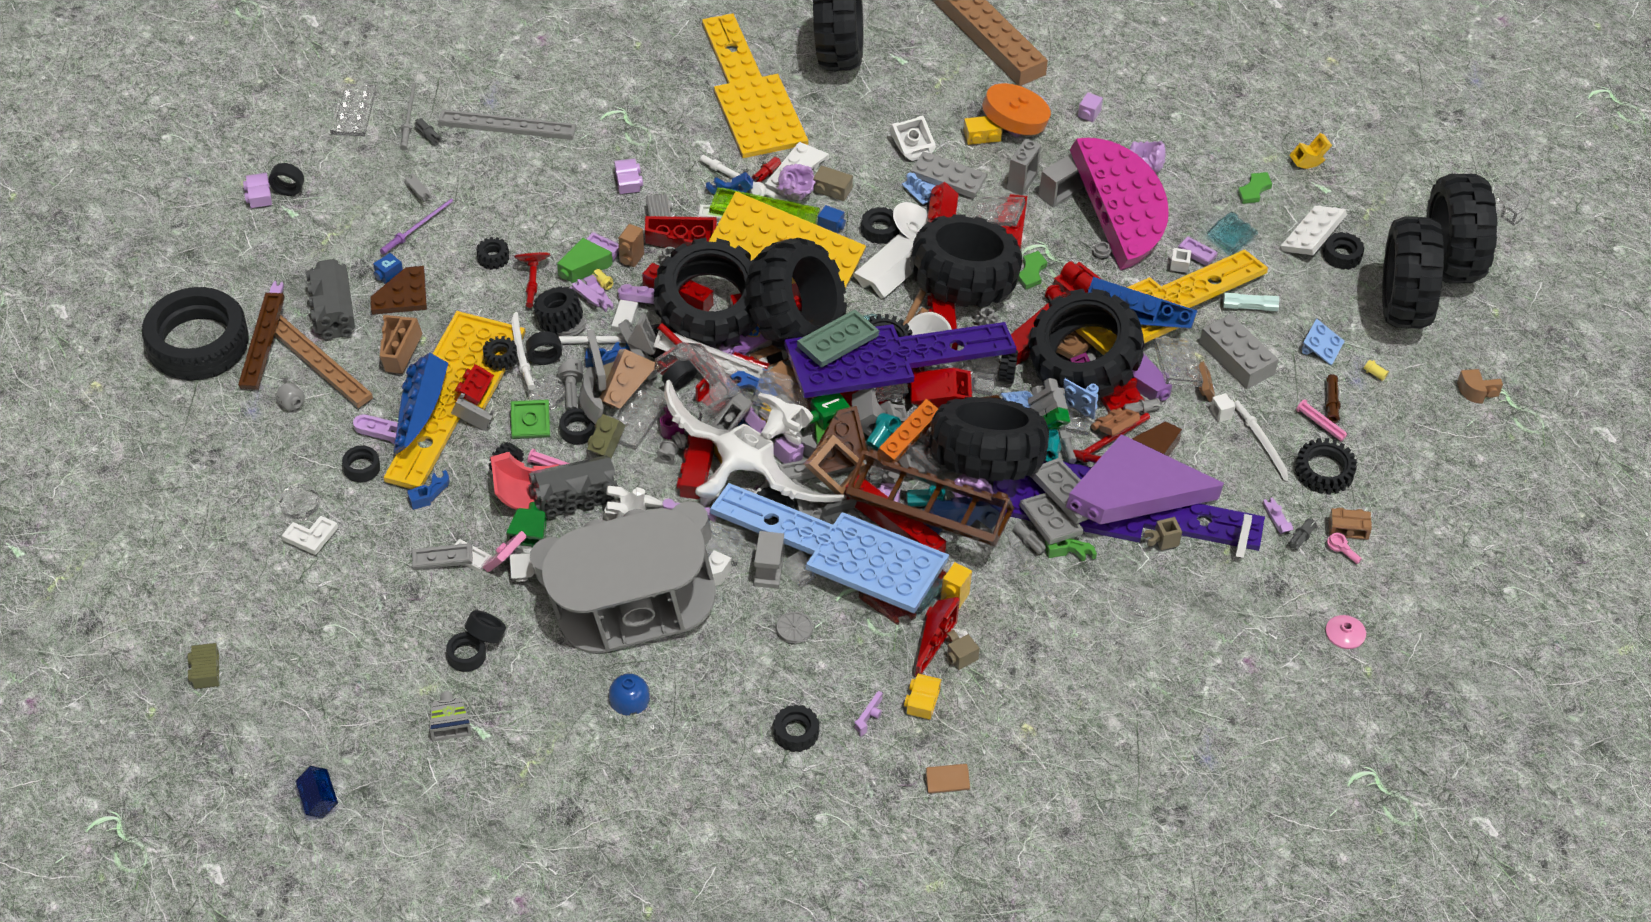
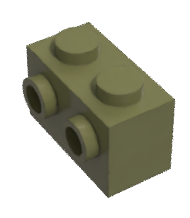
(606, 436)

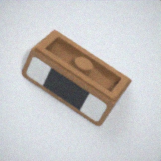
(770, 355)

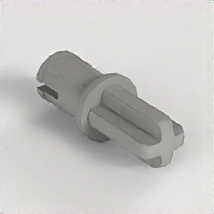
(1143, 406)
(1029, 537)

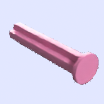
(1321, 420)
(542, 459)

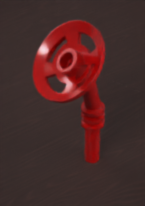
(532, 259)

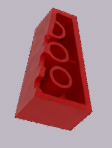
(675, 231)

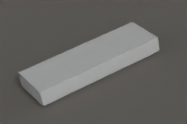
(442, 556)

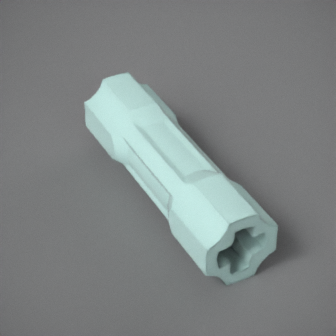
(1264, 302)

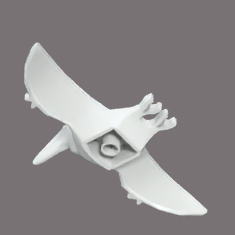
(740, 450)

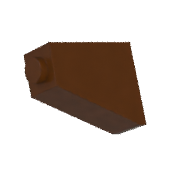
(1161, 438)

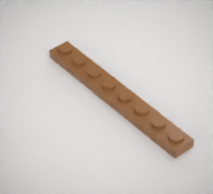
(322, 363)

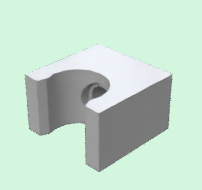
(868, 408)
(769, 559)

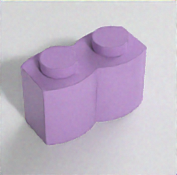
(627, 176)
(258, 190)

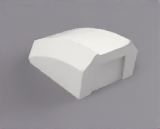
(913, 137)

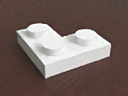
(310, 539)

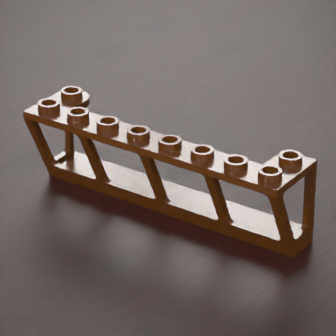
(873, 459)

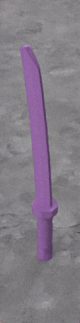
(400, 238)

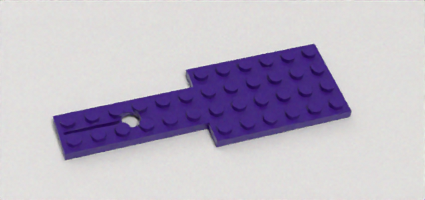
(889, 358)

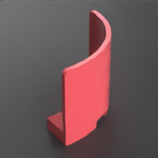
(512, 480)

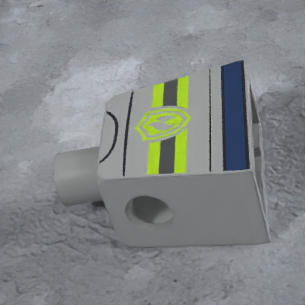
(449, 718)

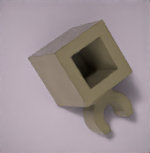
(1166, 534)
(961, 650)

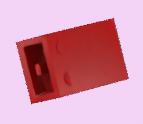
(940, 386)

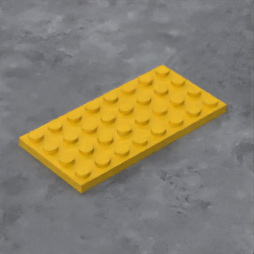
(759, 225)

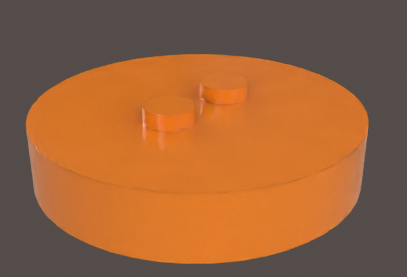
(1016, 109)

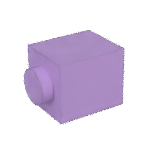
(1090, 107)
(787, 451)

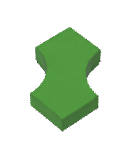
(1258, 183)
(1033, 264)

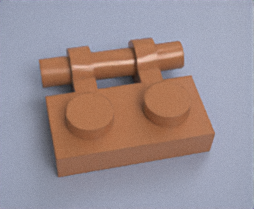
(1116, 421)

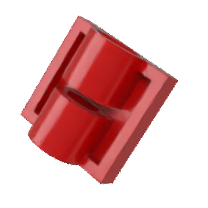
(1074, 277)

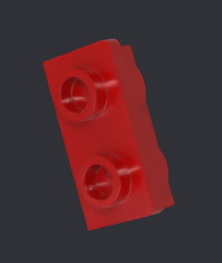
(474, 385)
(1122, 396)

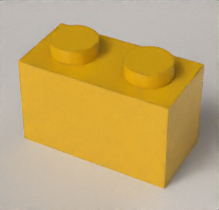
(981, 130)
(957, 583)

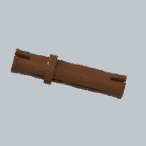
(1333, 404)

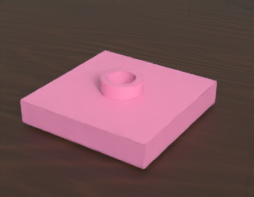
(504, 551)

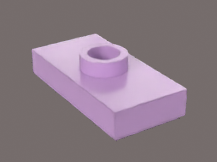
(605, 243)
(1198, 251)

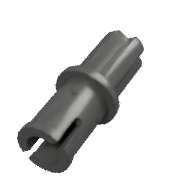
(427, 131)
(1302, 533)

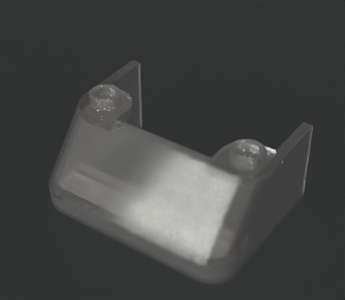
(722, 386)

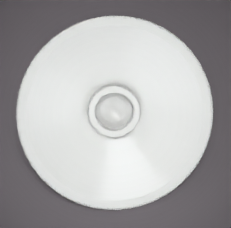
(910, 218)
(927, 323)

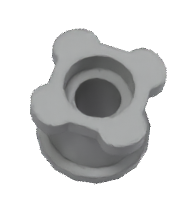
(667, 452)

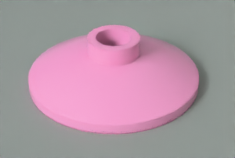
(1343, 637)

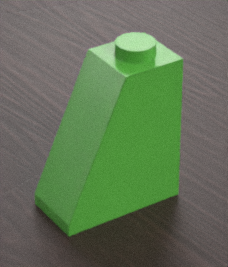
(583, 261)

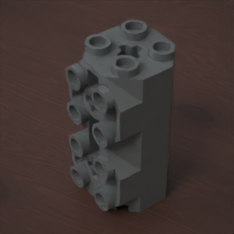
(330, 299)
(565, 486)

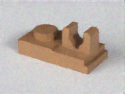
(1207, 387)

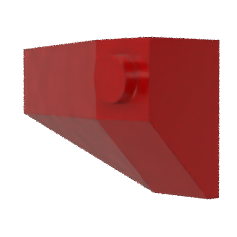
(940, 621)

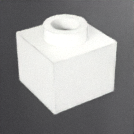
(1180, 260)
(1222, 407)

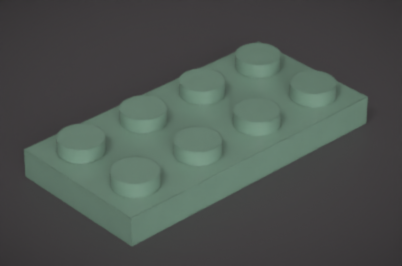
(837, 338)

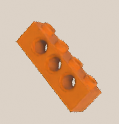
(908, 433)

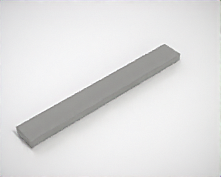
(507, 124)

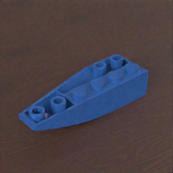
(1149, 309)
(418, 398)

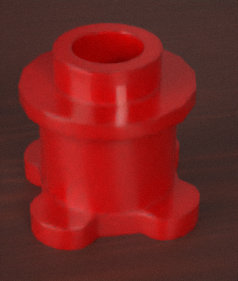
(1054, 291)

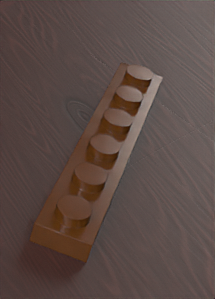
(261, 341)

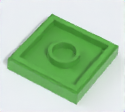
(530, 419)

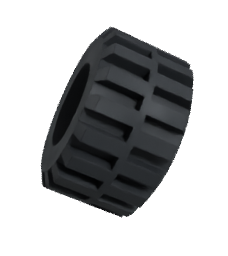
(558, 309)

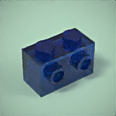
(316, 792)

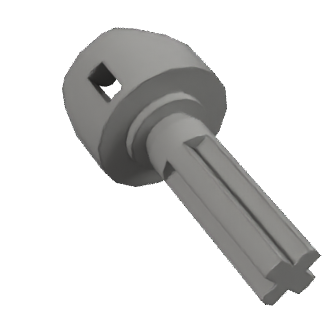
(570, 375)

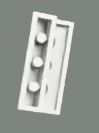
(887, 267)

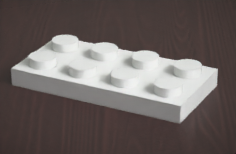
(1314, 230)

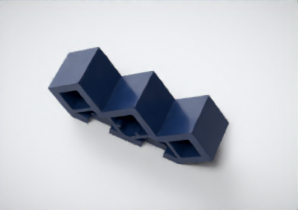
(957, 507)

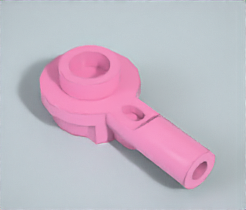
(1338, 542)

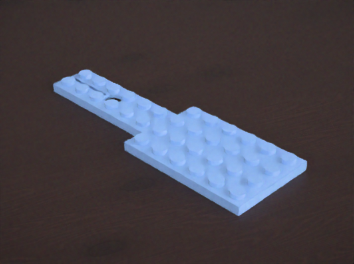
(845, 552)

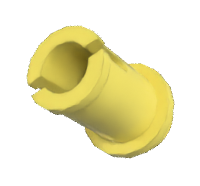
(605, 282)
(1376, 370)

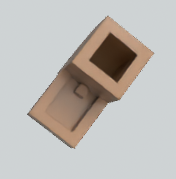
(1475, 388)

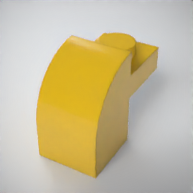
(1311, 155)

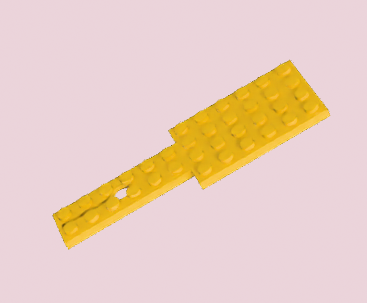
(752, 104)
(1185, 291)
(461, 348)

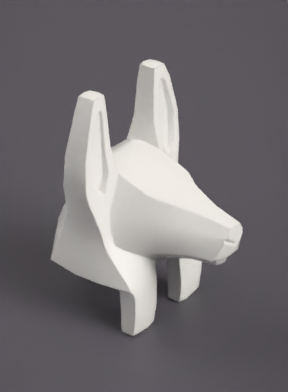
(783, 418)
(626, 501)

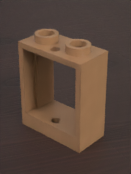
(820, 452)

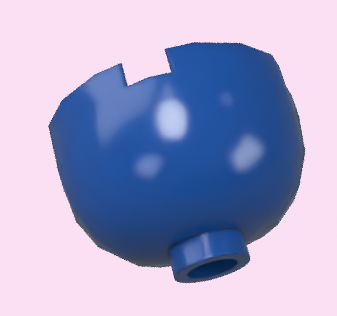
(629, 694)

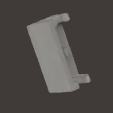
(472, 413)

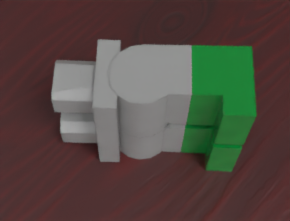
(1050, 404)

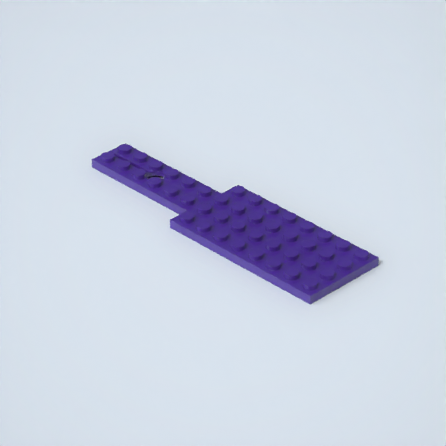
(1223, 529)

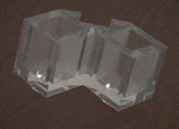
(985, 375)

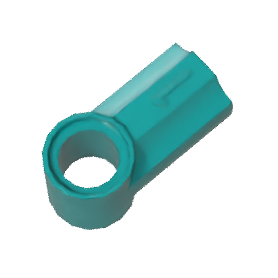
(885, 426)
(1054, 445)
(921, 497)

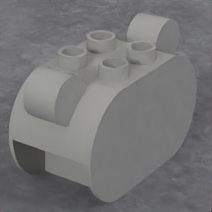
(629, 577)

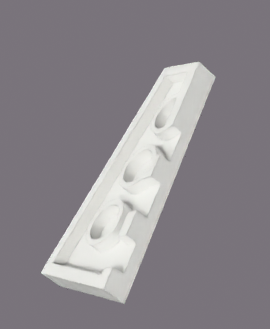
(802, 155)

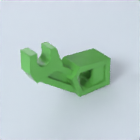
(1070, 545)

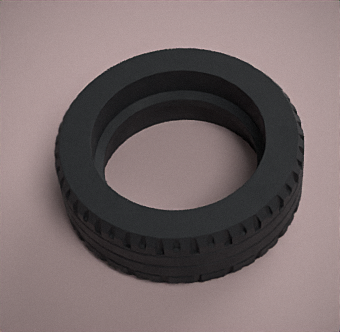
(202, 361)

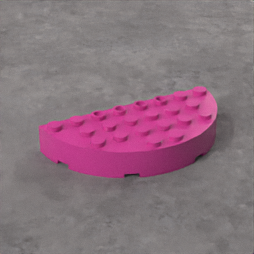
(1124, 196)

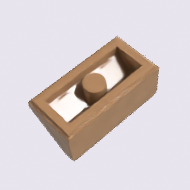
(947, 778)

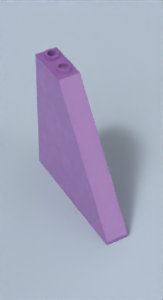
(1138, 482)

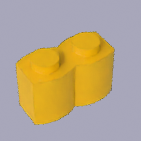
(923, 696)

